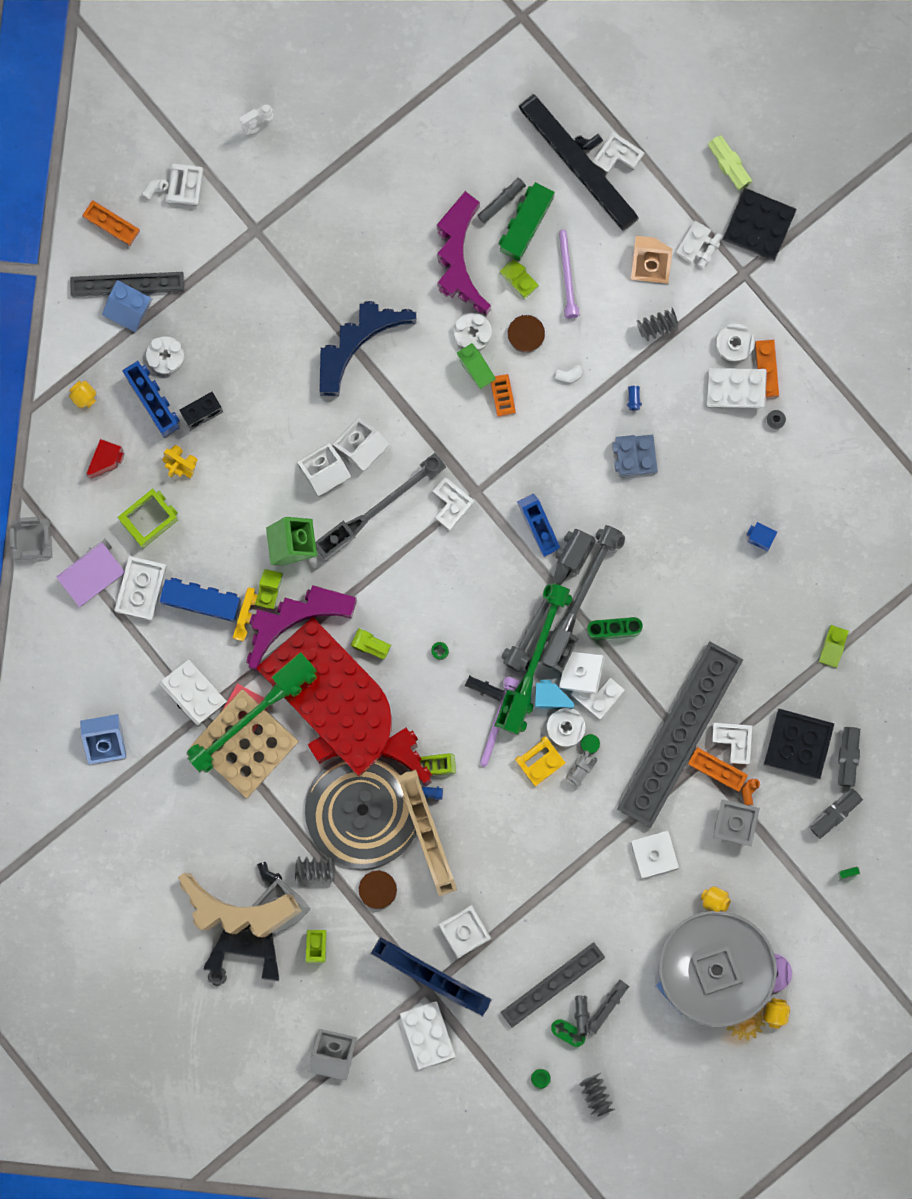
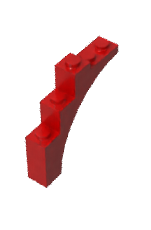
(398, 748)

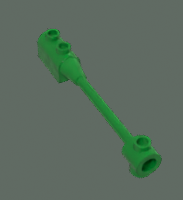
(287, 683)
(518, 703)

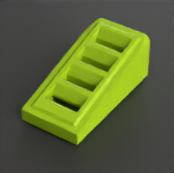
(443, 771)

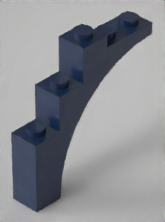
(371, 322)
(431, 977)

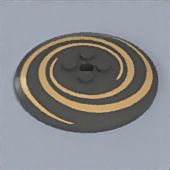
(355, 838)

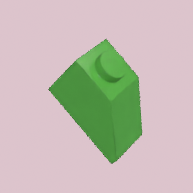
(475, 366)

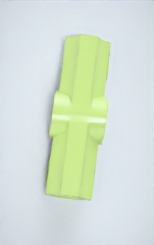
(729, 162)

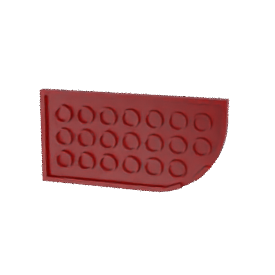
(341, 702)

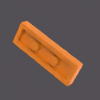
(111, 223)
(767, 360)
(717, 769)

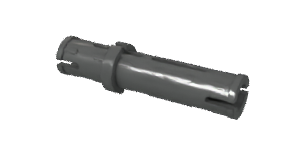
(507, 194)
(608, 1005)

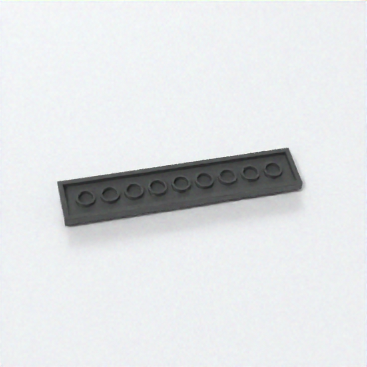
(680, 734)

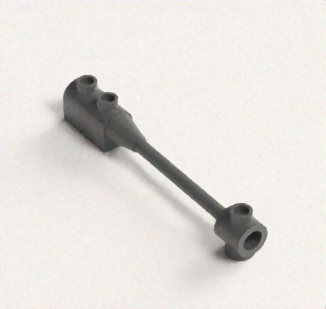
(346, 532)
(569, 559)
(561, 640)

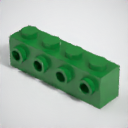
(526, 222)

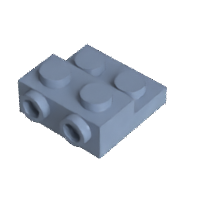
(635, 455)

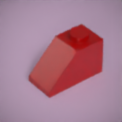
(105, 458)

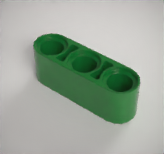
(623, 623)

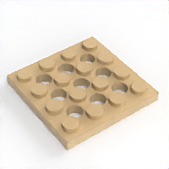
(272, 756)

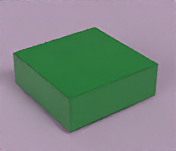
(848, 873)

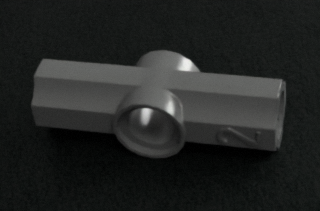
(849, 756)
(836, 813)

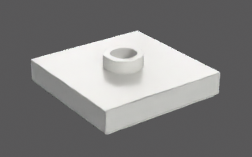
(582, 673)
(654, 854)
(464, 931)

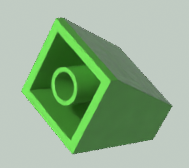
(291, 541)

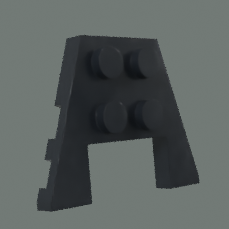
(245, 944)

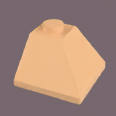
(651, 260)

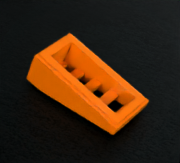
(501, 412)

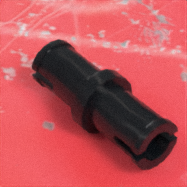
(484, 688)

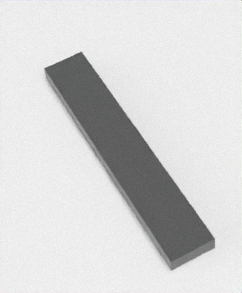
(141, 282)
(552, 984)

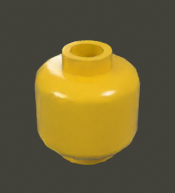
(82, 394)
(715, 899)
(777, 1013)

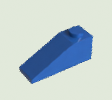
(538, 524)

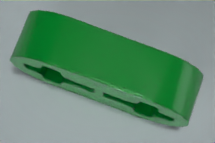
(565, 1037)

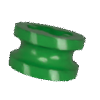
(435, 654)

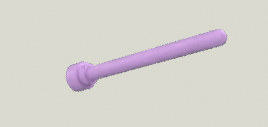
(571, 309)
(509, 684)

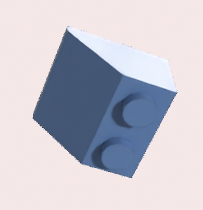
(126, 306)
(103, 739)

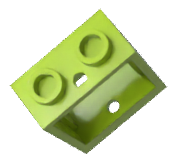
(145, 541)

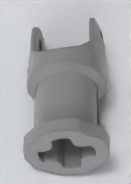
(581, 769)

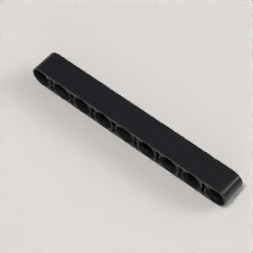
(578, 162)

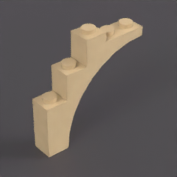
(427, 833)
(211, 911)

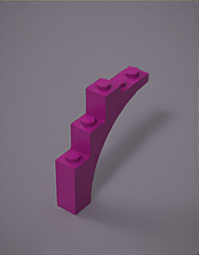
(451, 255)
(270, 626)

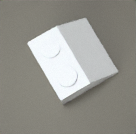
(361, 444)
(324, 469)

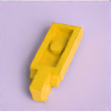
(244, 616)

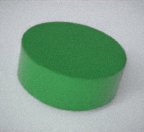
(590, 743)
(540, 1078)

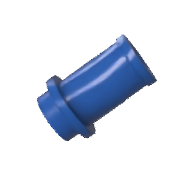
(634, 398)
(433, 793)

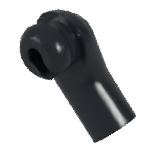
(588, 144)
(266, 875)

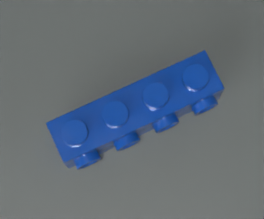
(151, 399)
(200, 600)

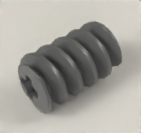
(658, 325)
(315, 869)
(596, 1095)

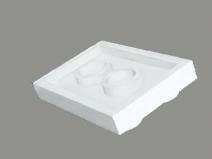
(737, 388)
(140, 588)
(193, 692)
(427, 1035)

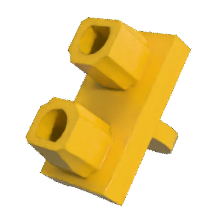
(177, 464)

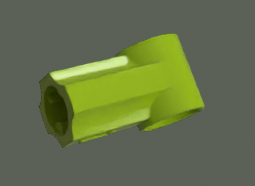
(366, 642)

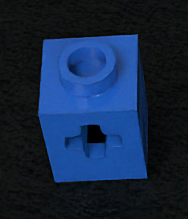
(761, 536)

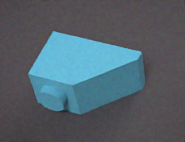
(551, 696)

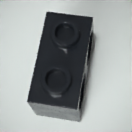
(201, 410)

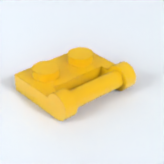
(544, 766)

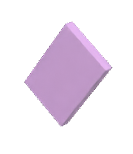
(90, 574)

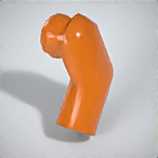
(748, 789)

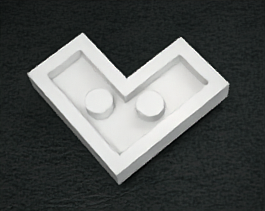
(617, 149)
(456, 503)
(601, 702)
(738, 736)

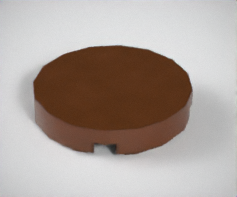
(526, 333)
(377, 889)

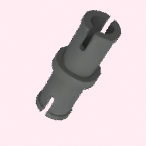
(582, 1015)

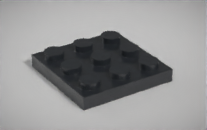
(759, 224)
(799, 744)

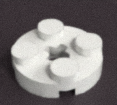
(477, 322)
(727, 350)
(172, 363)
(560, 718)

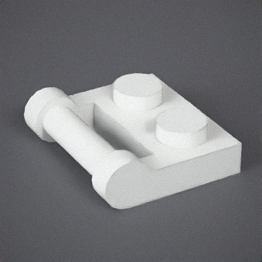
(190, 184)

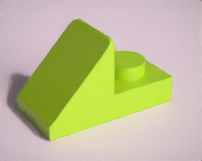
(518, 277)
(269, 589)
(833, 646)
(316, 946)

